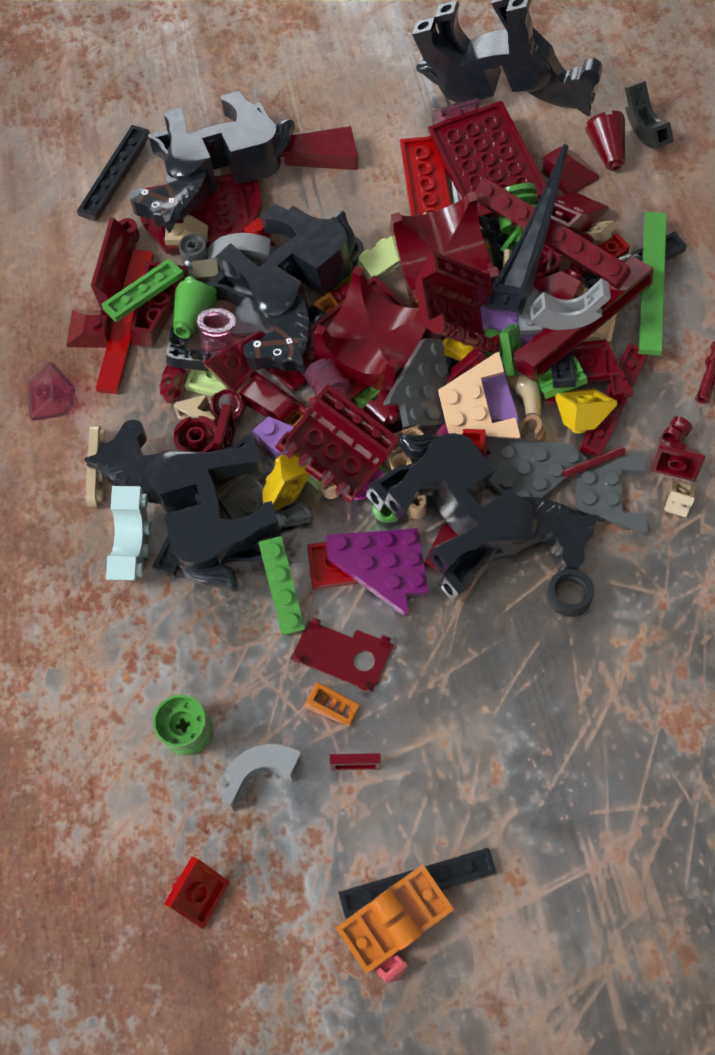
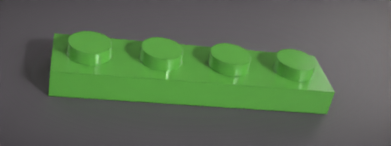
(142, 290)
(281, 585)

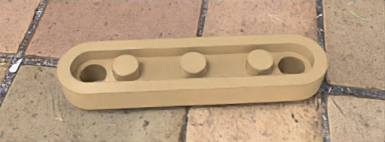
(94, 494)

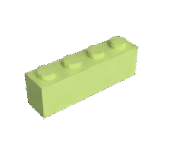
(379, 260)

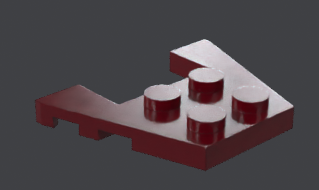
(598, 365)

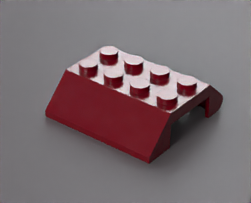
(450, 301)
(338, 443)

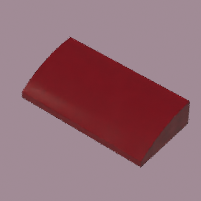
(112, 262)

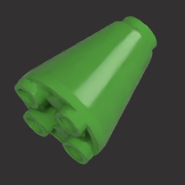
(190, 300)

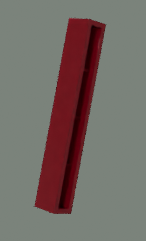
(558, 236)
(552, 345)

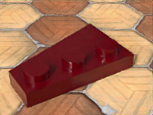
(231, 365)

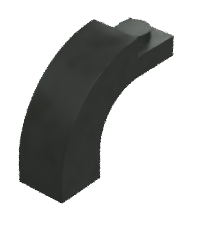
(643, 120)

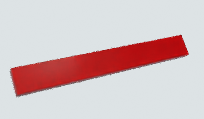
(119, 339)

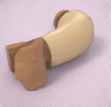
(531, 398)

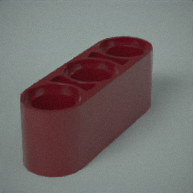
(268, 401)

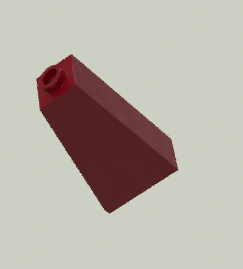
(323, 149)

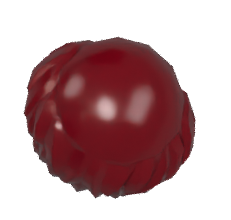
(227, 397)

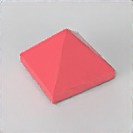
(392, 968)

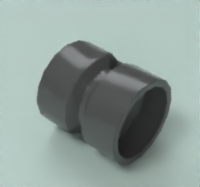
(192, 248)

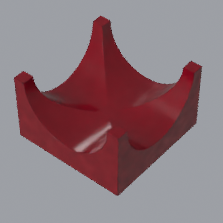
(447, 231)
(370, 336)

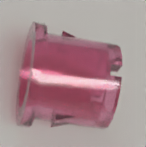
(216, 329)
(324, 373)

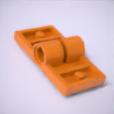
(394, 919)

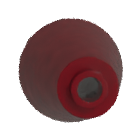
(608, 138)

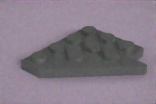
(419, 385)
(529, 466)

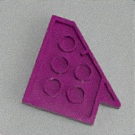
(383, 562)

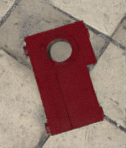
(335, 652)

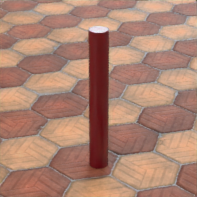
(593, 462)

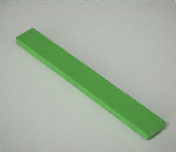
(652, 298)

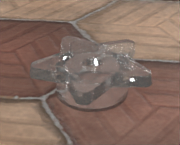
(302, 570)

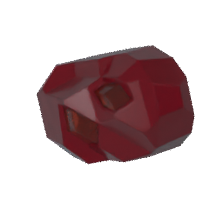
(173, 384)

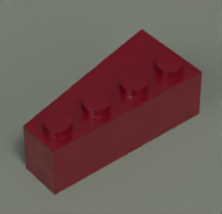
(153, 315)

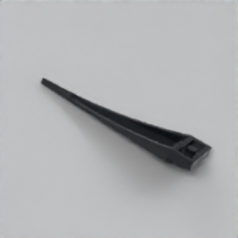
(520, 270)

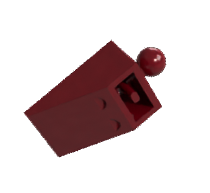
(577, 212)

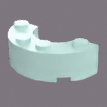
(131, 533)

